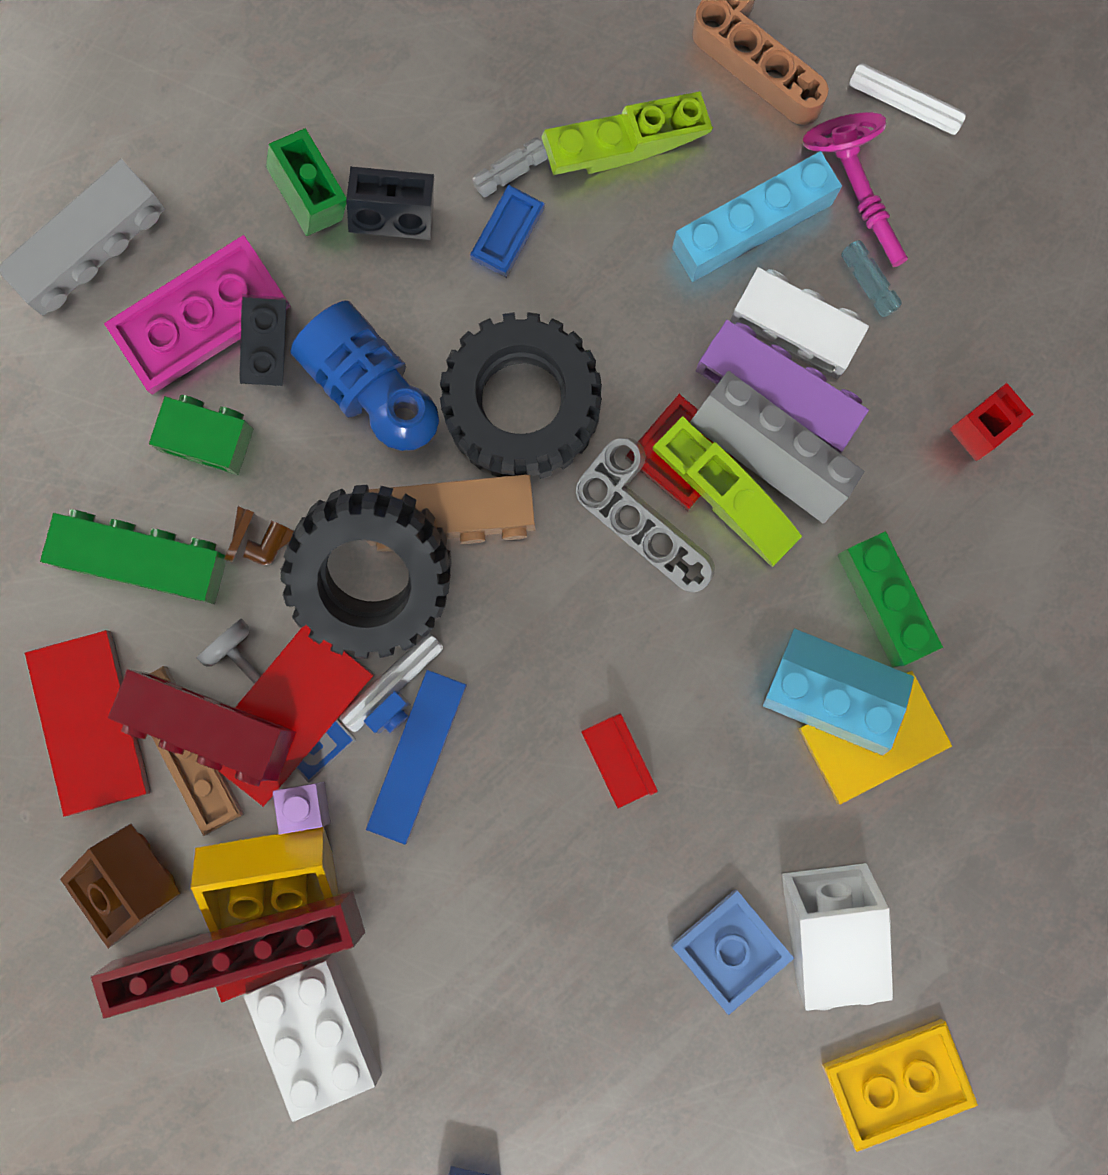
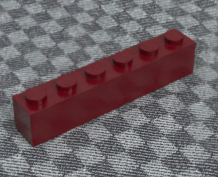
(228, 955)

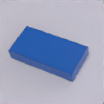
(507, 231)

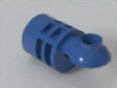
(365, 373)

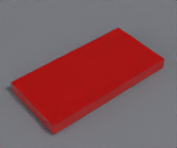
(305, 693)
(87, 750)

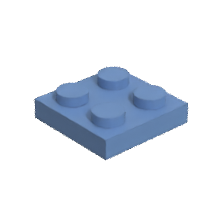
(732, 951)

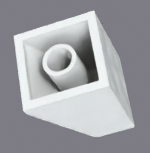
(839, 936)

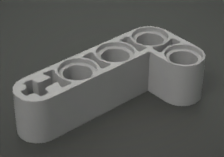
(650, 522)

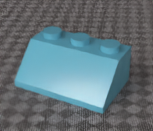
(840, 692)

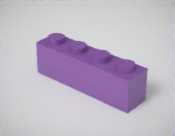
(795, 390)

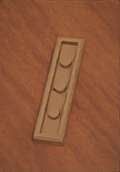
(201, 787)

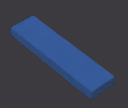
(416, 757)

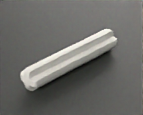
(907, 98)
(392, 680)

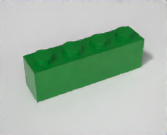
(134, 557)

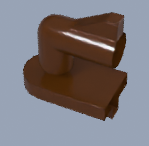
(264, 553)

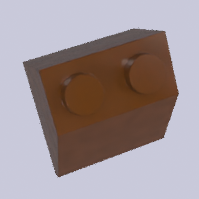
(119, 884)

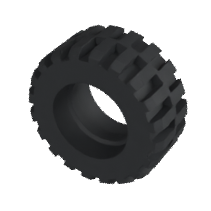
(521, 343)
(355, 622)

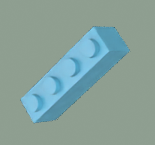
(756, 216)

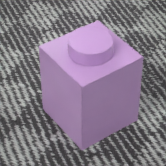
(301, 807)

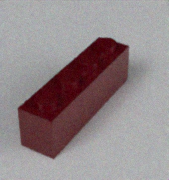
(201, 726)

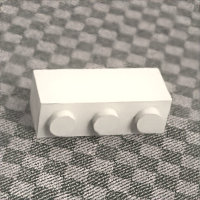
(800, 322)

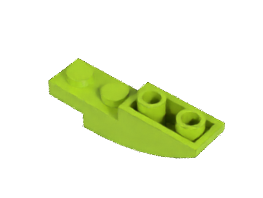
(628, 137)
(729, 490)

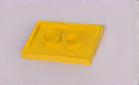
(854, 770)
(899, 1085)

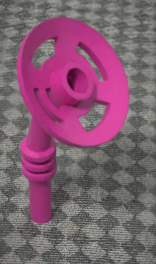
(847, 146)

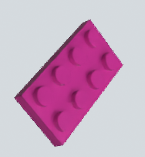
(191, 315)

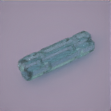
(871, 278)

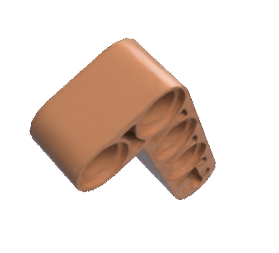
(765, 55)

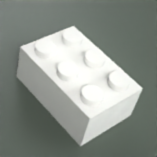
(313, 1038)

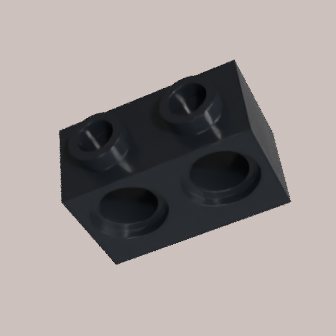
(390, 203)
(262, 340)

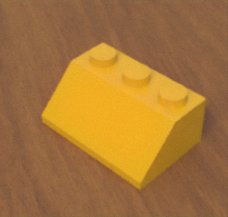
(262, 876)

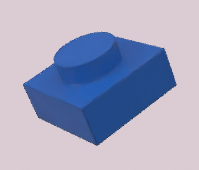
(388, 714)

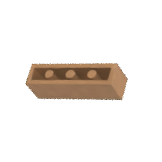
(474, 507)

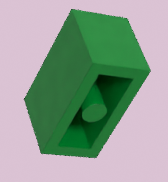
(306, 182)
(202, 434)

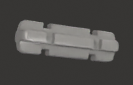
(510, 167)

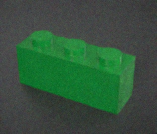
(889, 600)

